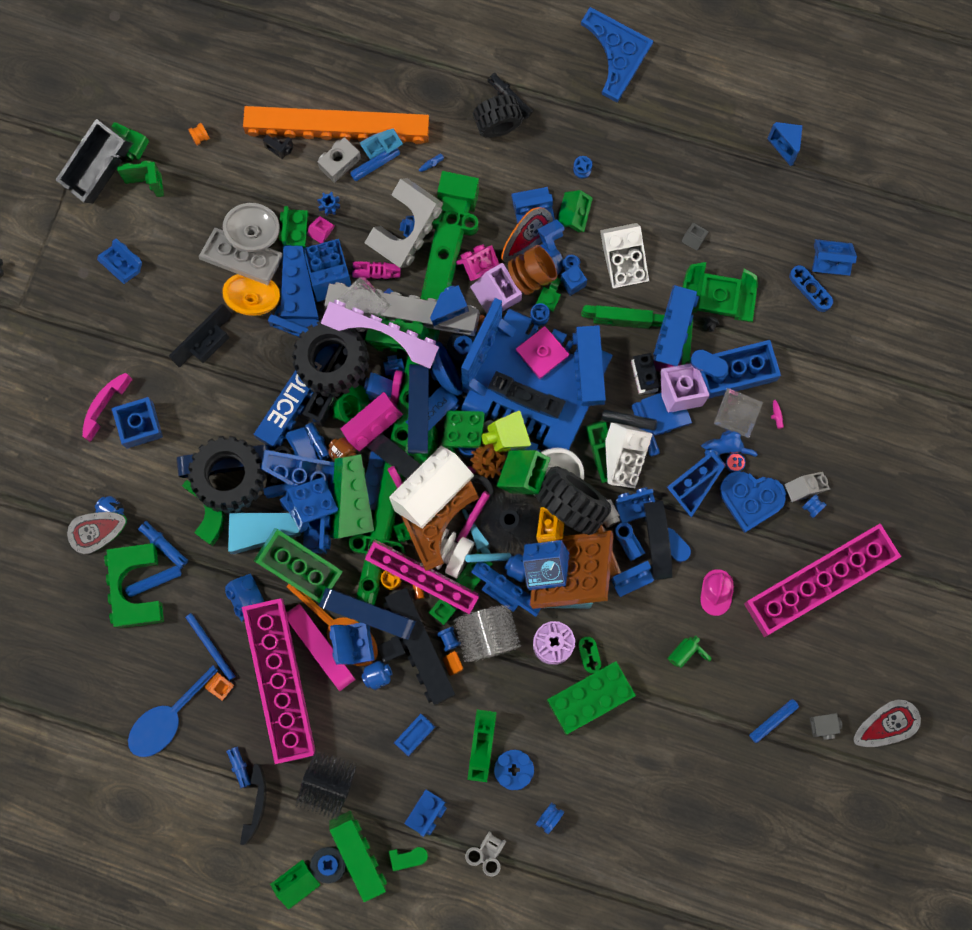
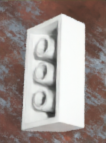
(431, 487)

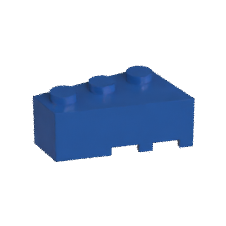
(696, 482)

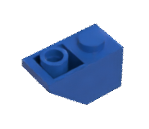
(377, 385)

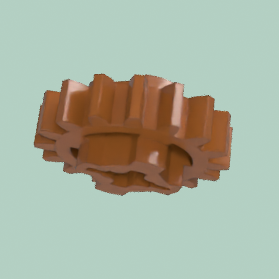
(490, 459)

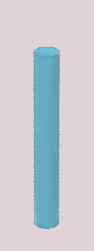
(487, 557)

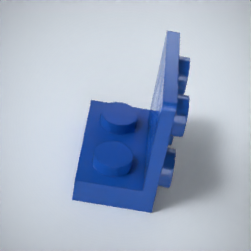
(310, 502)
(317, 536)
(425, 813)

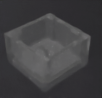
(366, 298)

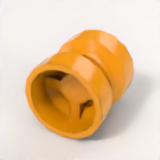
(387, 580)

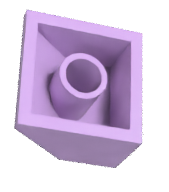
(683, 388)

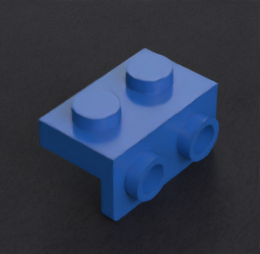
(120, 261)
(631, 506)
(243, 593)

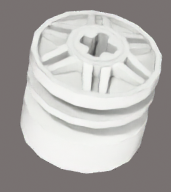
(454, 553)

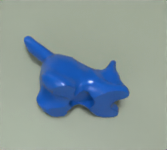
(728, 443)

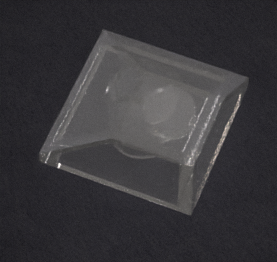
(738, 413)

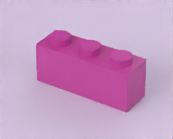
(371, 421)

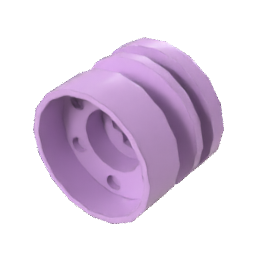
(556, 654)

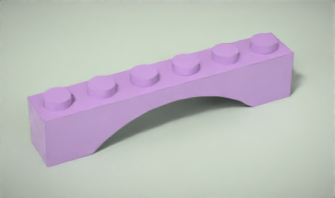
(341, 318)

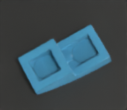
(382, 141)

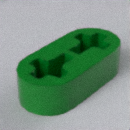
(585, 656)

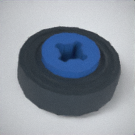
(457, 352)
(330, 859)

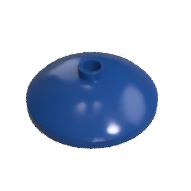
(445, 371)

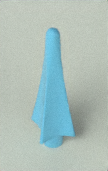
(480, 541)

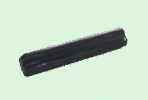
(628, 419)

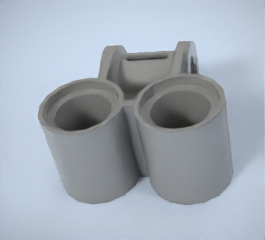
(487, 853)

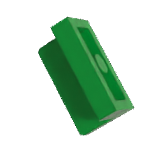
(575, 210)
(294, 884)

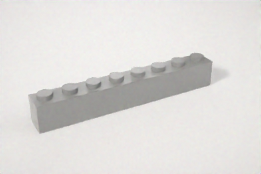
(416, 309)

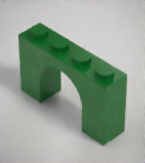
(120, 563)

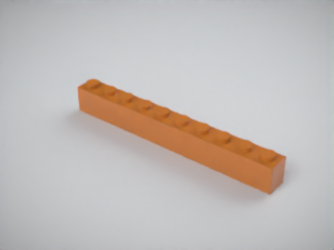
(333, 124)

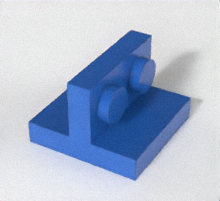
(531, 199)
(833, 257)

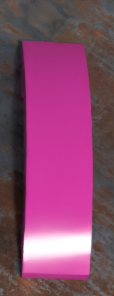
(118, 385)

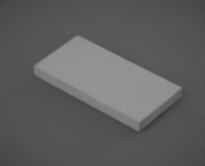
(253, 265)

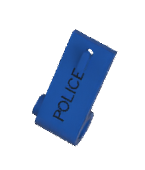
(439, 404)

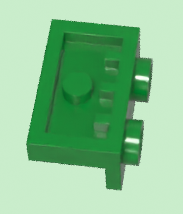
(294, 227)

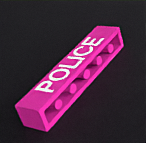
(414, 573)

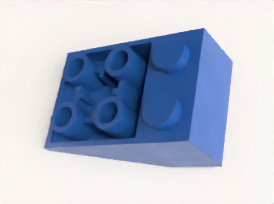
(326, 266)

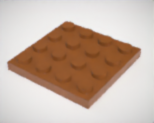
(586, 574)

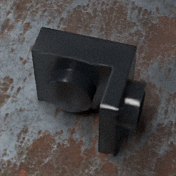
(276, 146)

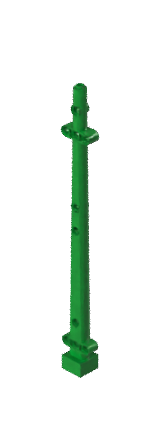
(459, 197)

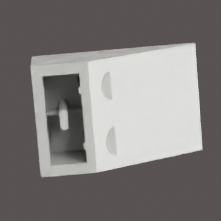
(625, 255)
(625, 454)

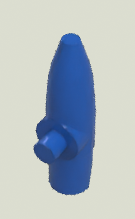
(432, 162)

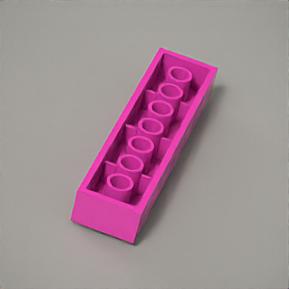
(822, 580)
(279, 681)

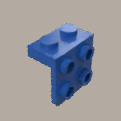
(351, 644)

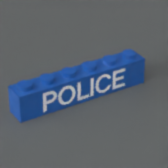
(289, 404)

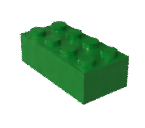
(297, 565)
(591, 698)

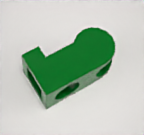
(410, 859)

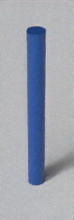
(210, 646)

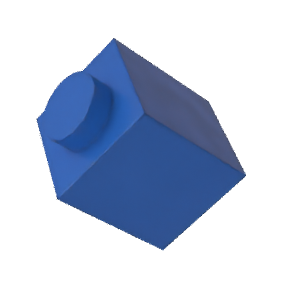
(573, 280)

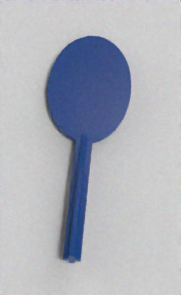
(159, 725)

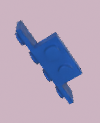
(502, 589)

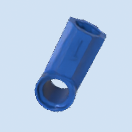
(630, 543)

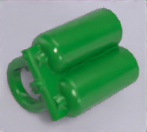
(685, 650)

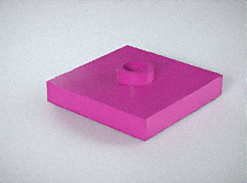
(542, 352)

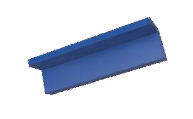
(293, 326)

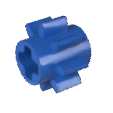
(332, 206)
(407, 225)
(392, 365)

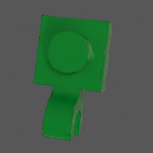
(550, 296)

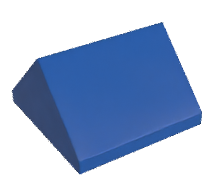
(786, 140)

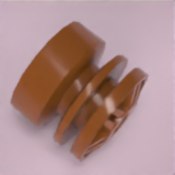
(532, 270)

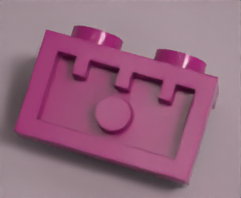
(478, 261)

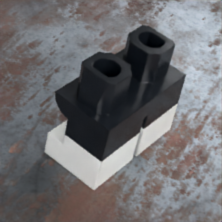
(645, 373)

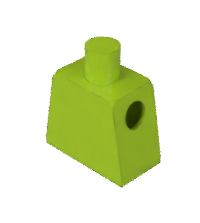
(507, 434)

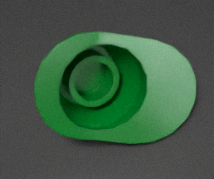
(350, 404)

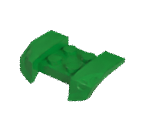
(721, 293)

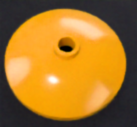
(250, 296)

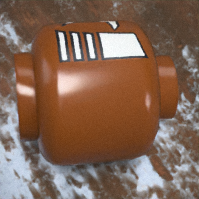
(341, 448)

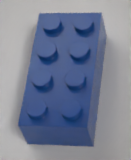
(747, 368)

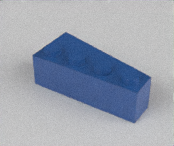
(675, 325)

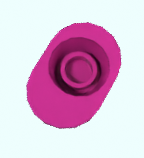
(716, 592)

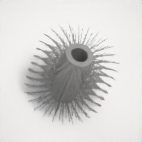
(486, 631)

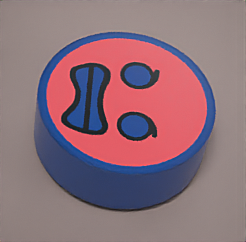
(735, 462)

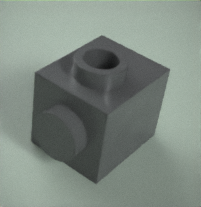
(826, 726)

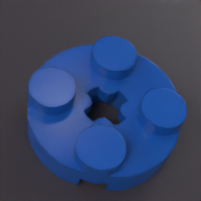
(505, 777)

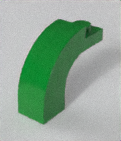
(212, 524)
(482, 745)

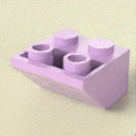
(496, 284)

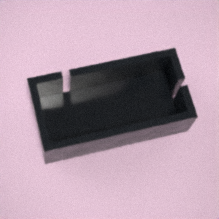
(94, 161)

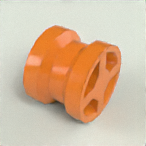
(198, 134)

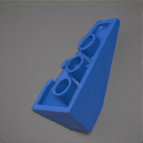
(297, 469)

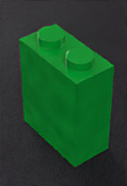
(523, 472)

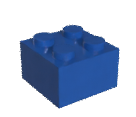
(137, 422)

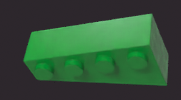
(351, 498)
(357, 857)

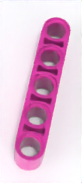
(318, 647)

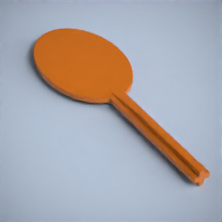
(330, 621)

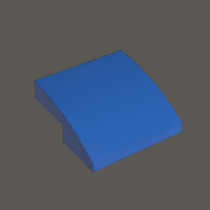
(656, 409)

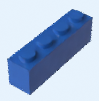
(590, 365)

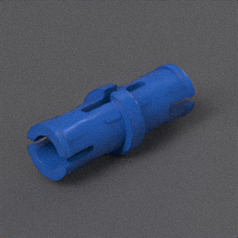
(317, 441)
(239, 767)

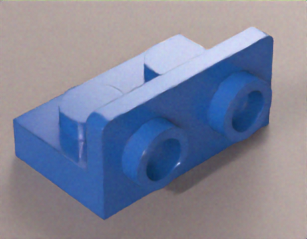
(632, 579)

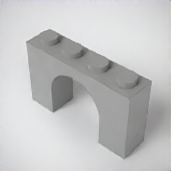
(424, 208)

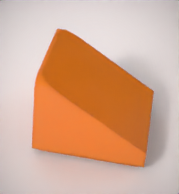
(453, 663)
(219, 686)

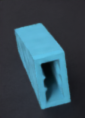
(253, 529)

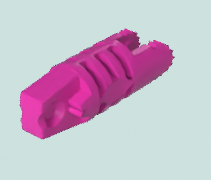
(375, 270)

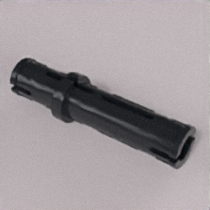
(504, 89)

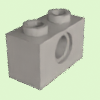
(337, 169)

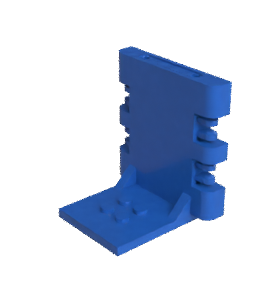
(495, 351)

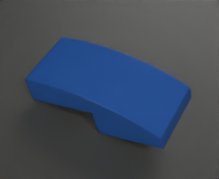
(301, 443)

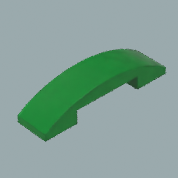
(444, 611)

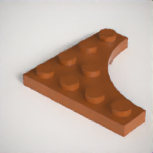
(429, 538)

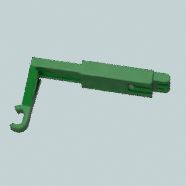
(632, 318)

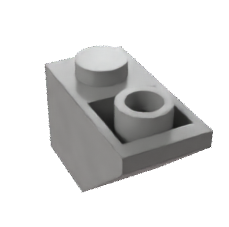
(807, 486)

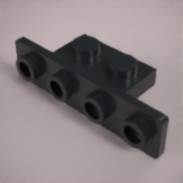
(204, 339)

